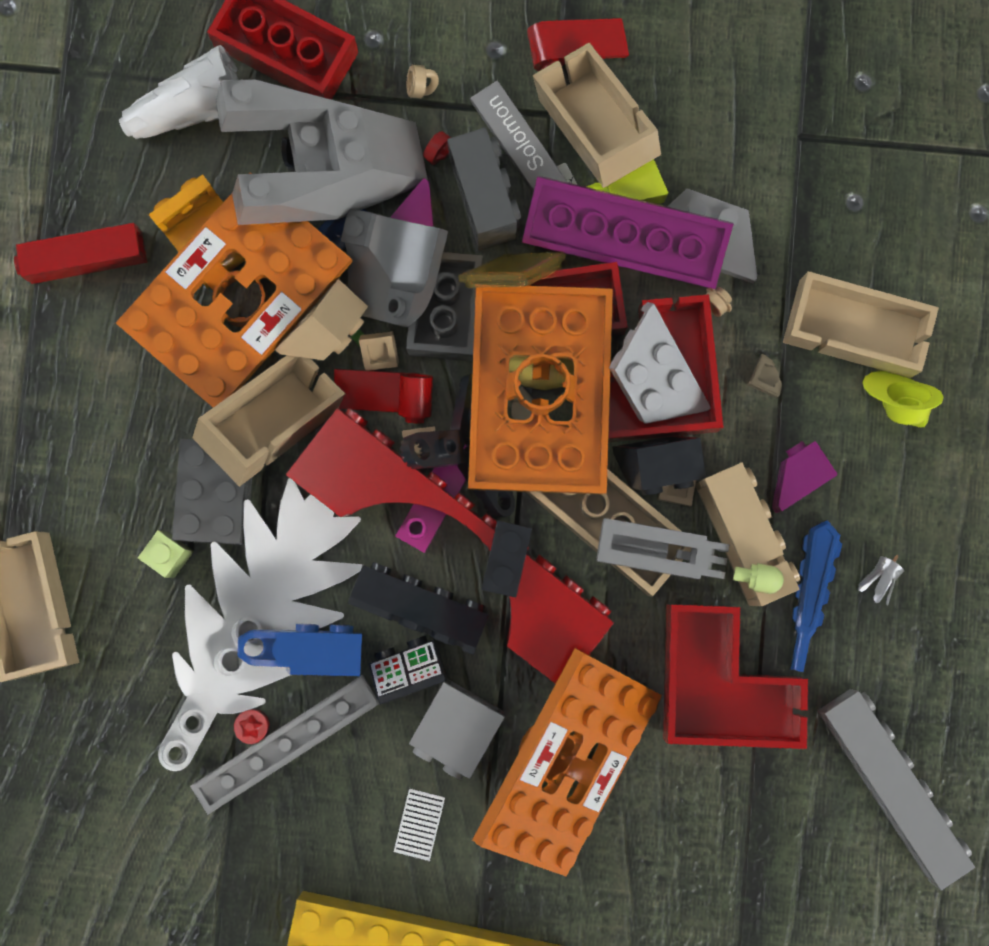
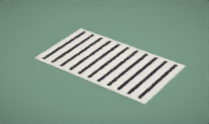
(419, 824)

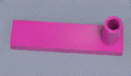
(424, 521)

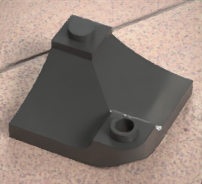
(392, 265)

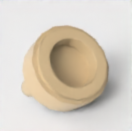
(416, 81)

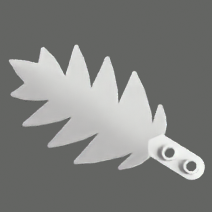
(278, 574)

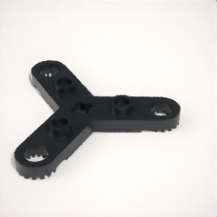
(447, 450)

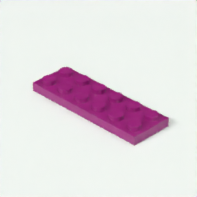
(627, 232)

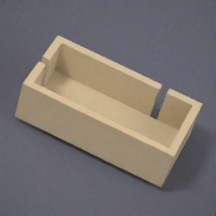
(597, 115)
(860, 325)
(267, 417)
(744, 525)
(32, 609)

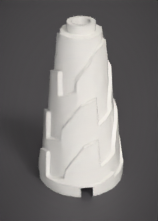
(182, 98)

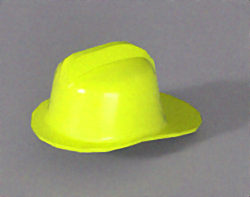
(903, 398)

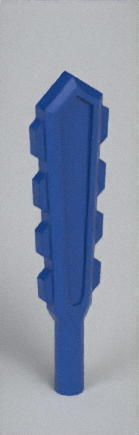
(817, 570)

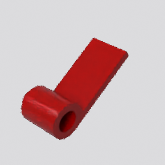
(556, 39)
(387, 392)

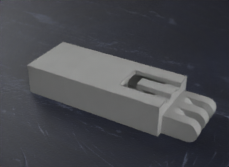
(647, 549)

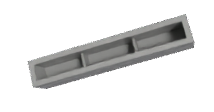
(896, 788)

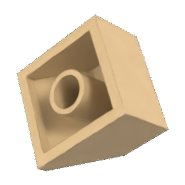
(326, 325)

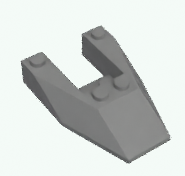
(339, 153)

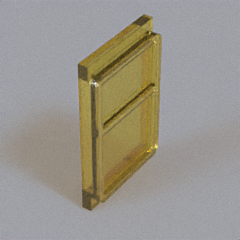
(513, 270)

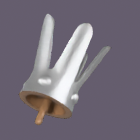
(889, 574)

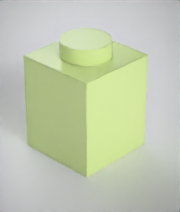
(165, 554)

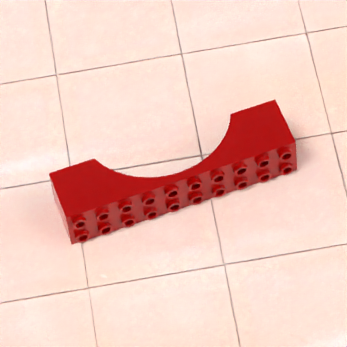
(358, 469)

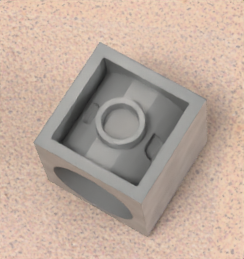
(456, 730)

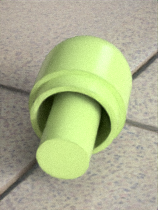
(760, 577)

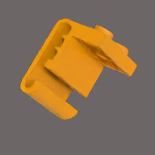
(187, 212)

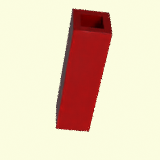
(80, 253)

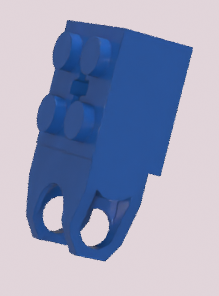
(307, 650)

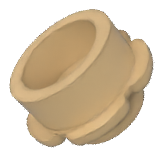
(719, 301)

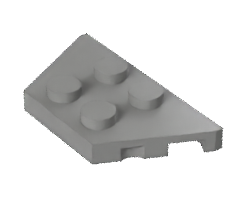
(739, 256)
(655, 372)

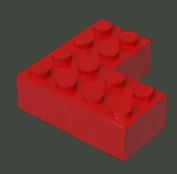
(693, 334)
(710, 699)

